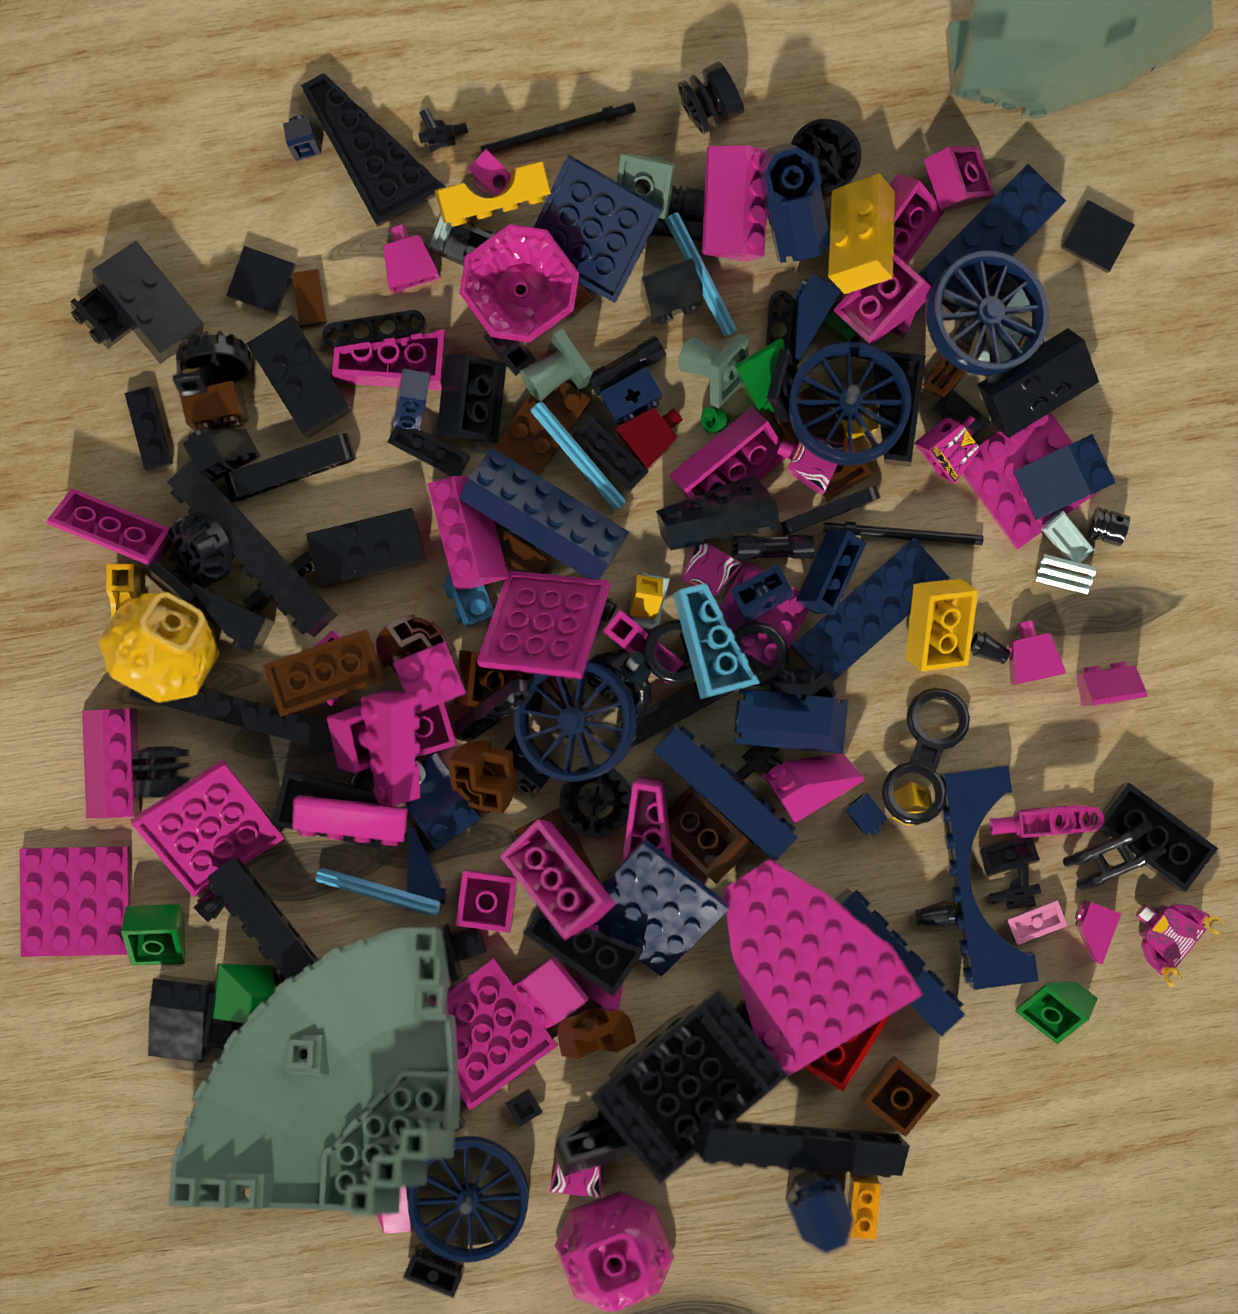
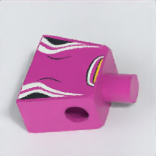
(807, 467)
(709, 567)
(581, 1183)

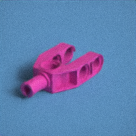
(1041, 821)

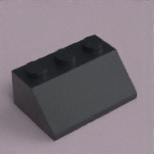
(471, 398)

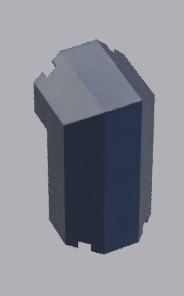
(794, 203)
(789, 722)
(820, 1210)

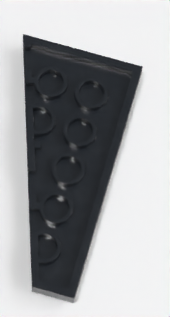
(377, 163)

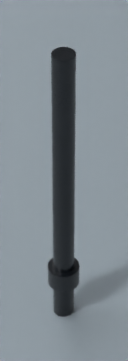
(607, 115)
(907, 534)

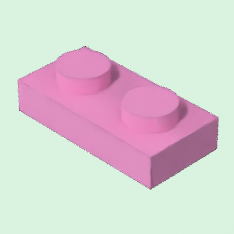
(1036, 922)

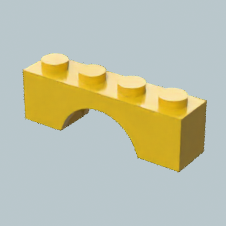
(525, 184)
(122, 583)

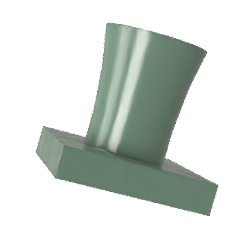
(649, 177)
(716, 365)
(557, 368)

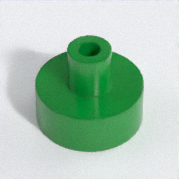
(714, 419)

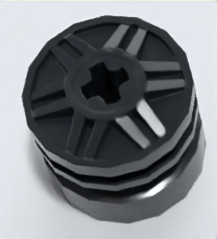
(714, 96)
(160, 771)

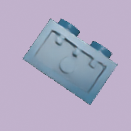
(472, 604)

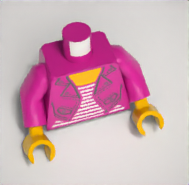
(1171, 935)

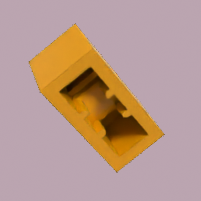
(864, 1205)

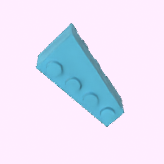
(711, 644)

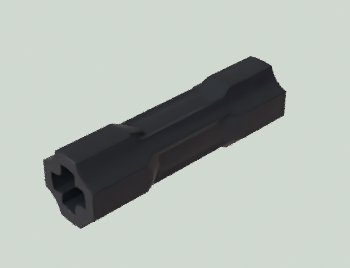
(628, 364)
(772, 547)

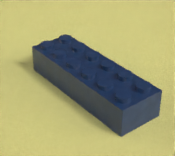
(999, 227)
(543, 514)
(868, 611)
(725, 793)
(935, 1005)

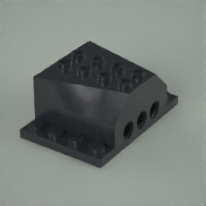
(685, 1071)

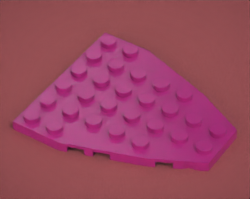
(808, 966)

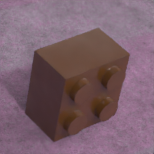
(217, 408)
(899, 1095)

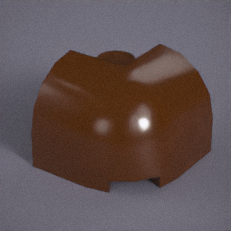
(408, 637)
(484, 775)
(595, 1030)

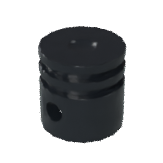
(687, 202)
(1109, 526)

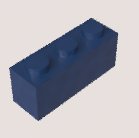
(831, 572)

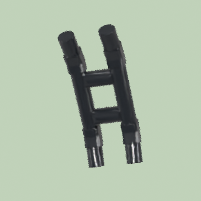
(1119, 842)

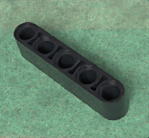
(290, 467)

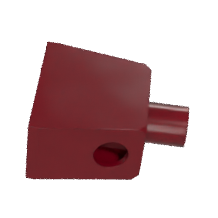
(650, 435)

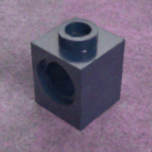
(866, 814)

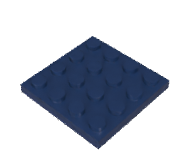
(598, 225)
(658, 907)

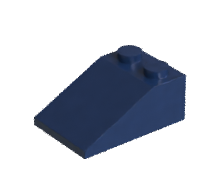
(813, 305)
(1064, 477)
(439, 809)

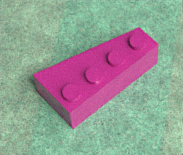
(383, 361)
(392, 745)
(648, 816)

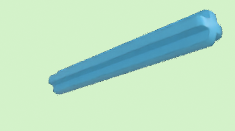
(706, 284)
(577, 455)
(378, 891)

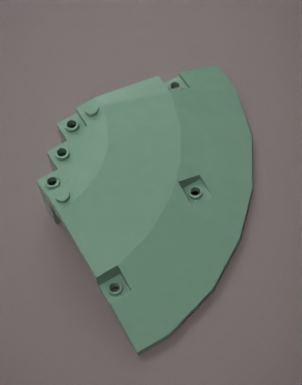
(1065, 50)
(350, 1115)

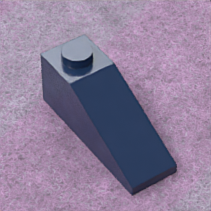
(421, 872)

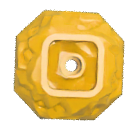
(159, 646)

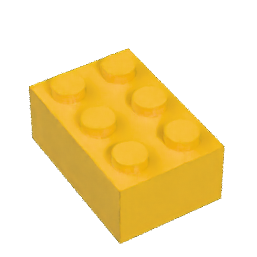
(941, 624)

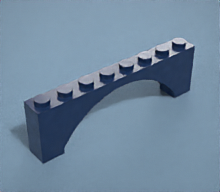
(988, 956)

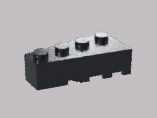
(913, 369)
(718, 513)
(588, 952)

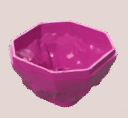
(512, 261)
(620, 1229)

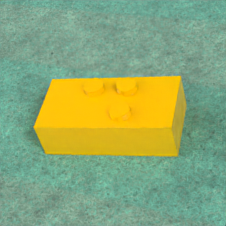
(862, 234)

